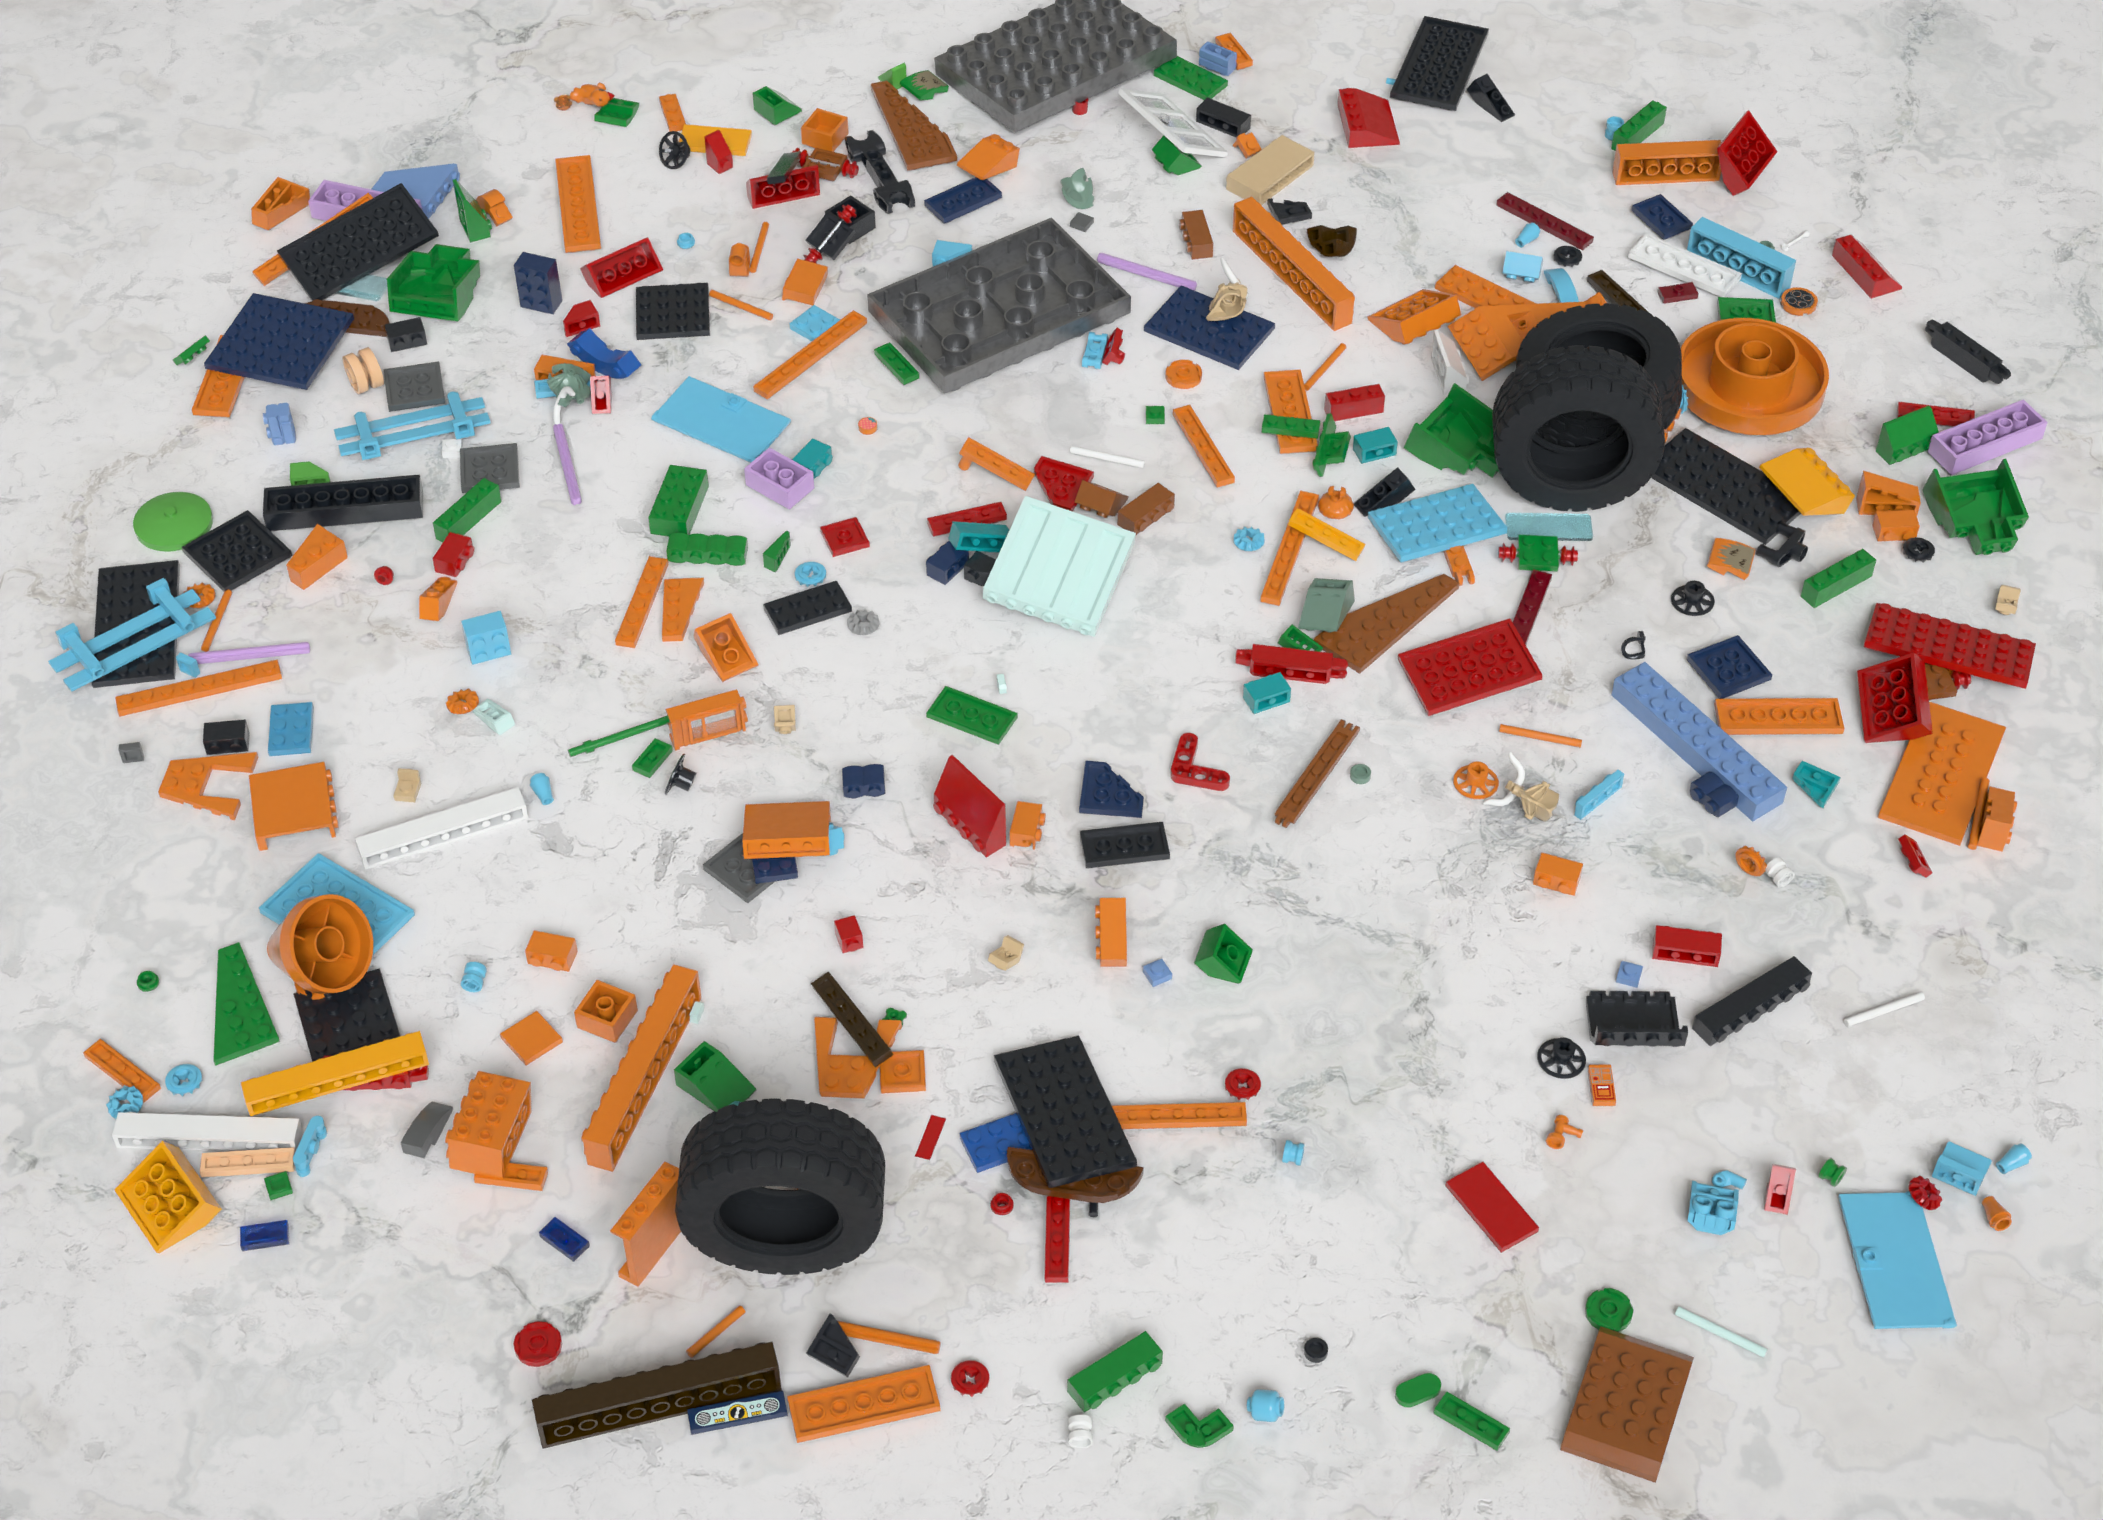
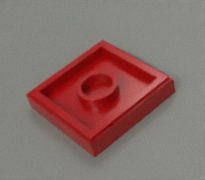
(844, 536)

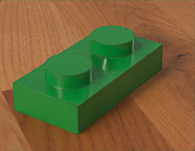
(186, 356)
(652, 758)

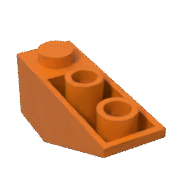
(545, 364)
(436, 599)

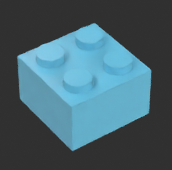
(486, 637)

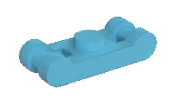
(1094, 351)
(309, 1145)

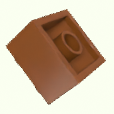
(1100, 498)

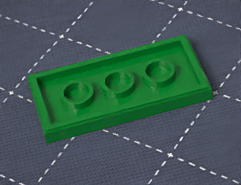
(972, 715)

